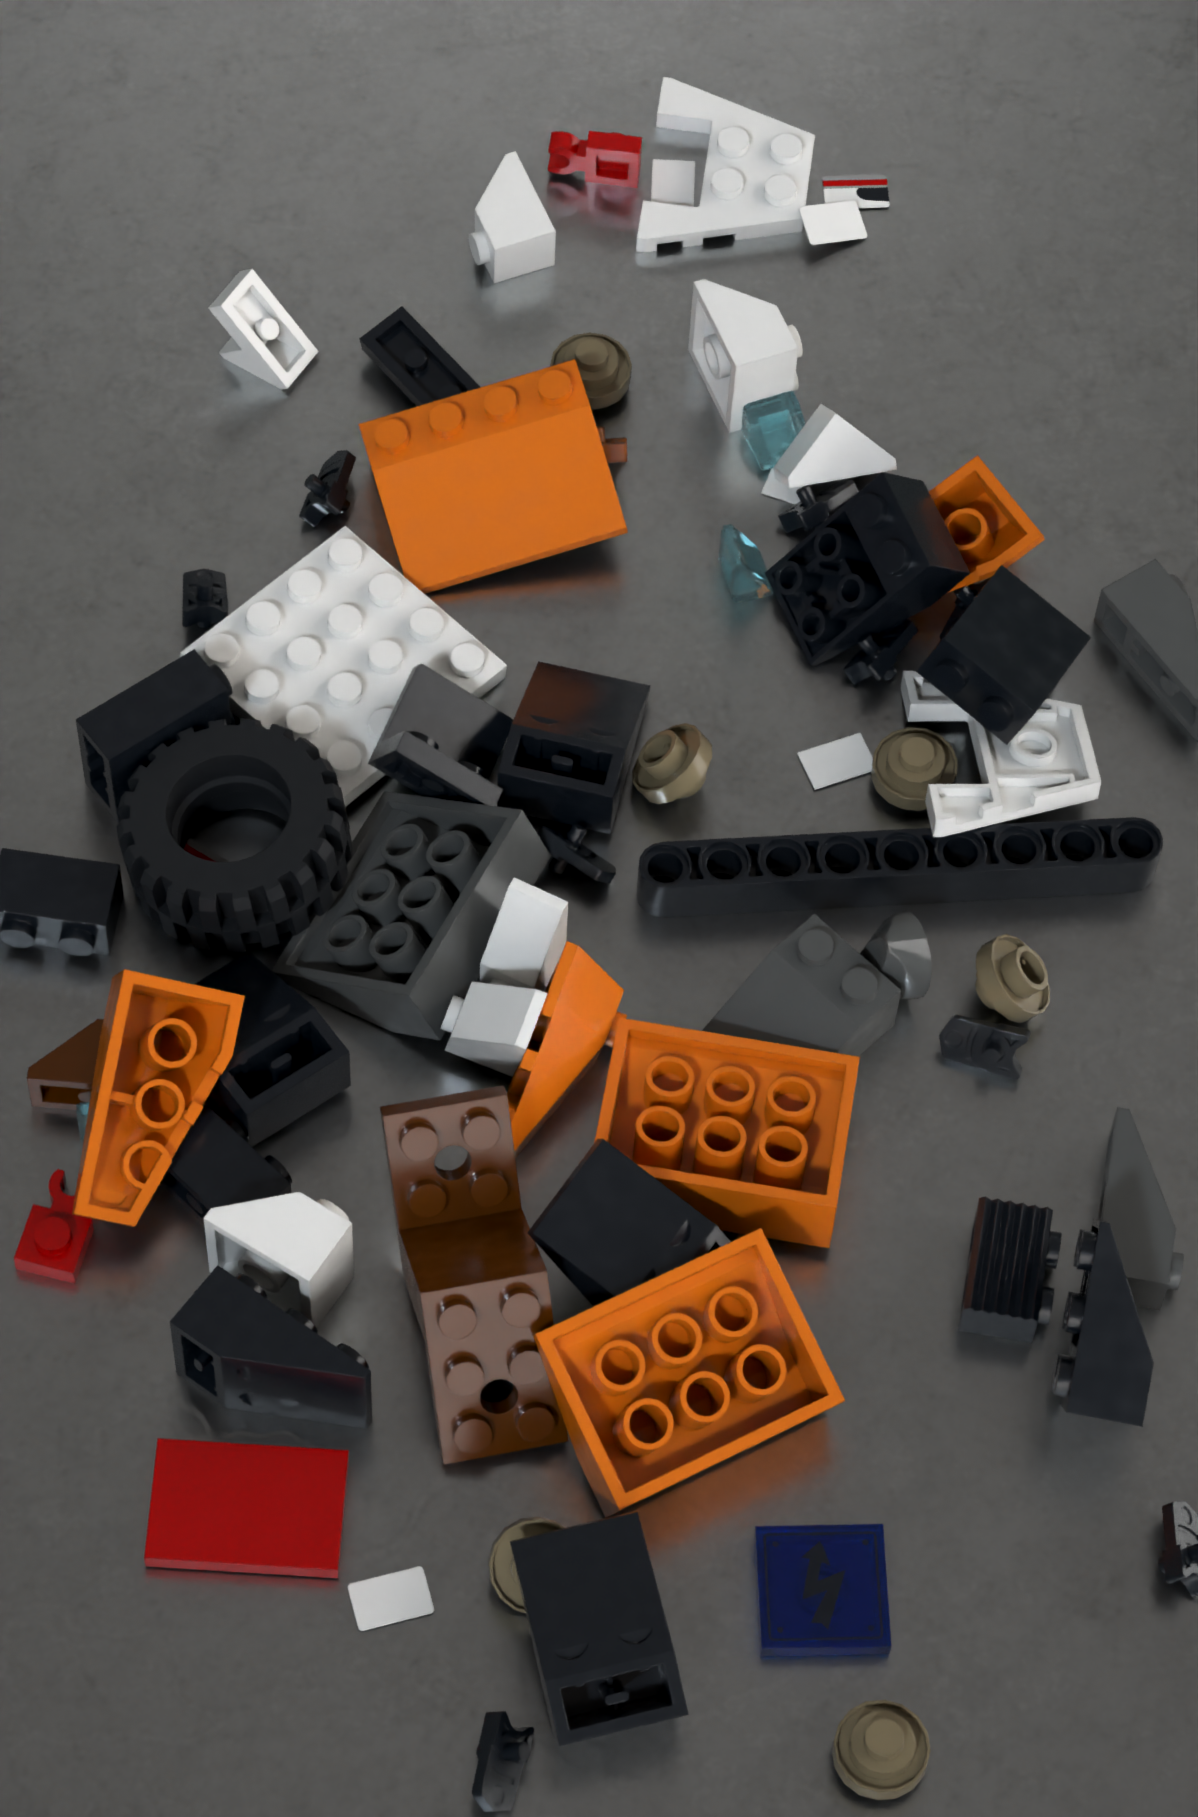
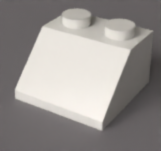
(740, 348)
(287, 1246)

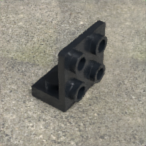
(442, 740)

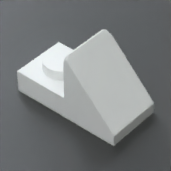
(261, 332)

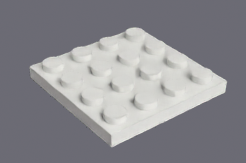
(334, 650)

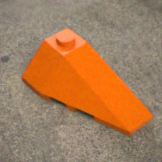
(983, 521)
(565, 1043)
(152, 1075)

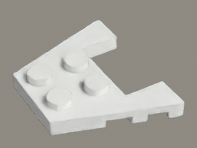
(751, 175)
(1038, 771)

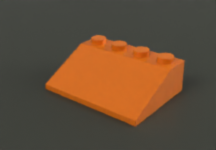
(493, 478)
(733, 1125)
(685, 1372)

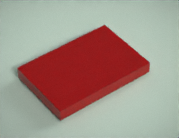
(247, 1508)

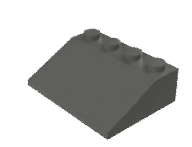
(414, 910)

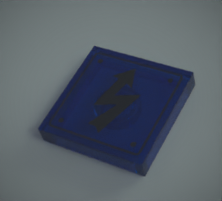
(822, 1590)

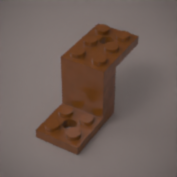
(472, 1273)

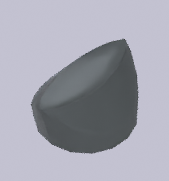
(902, 954)

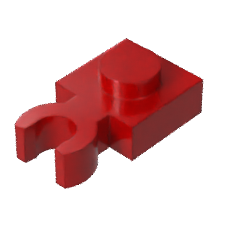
(603, 157)
(53, 1237)

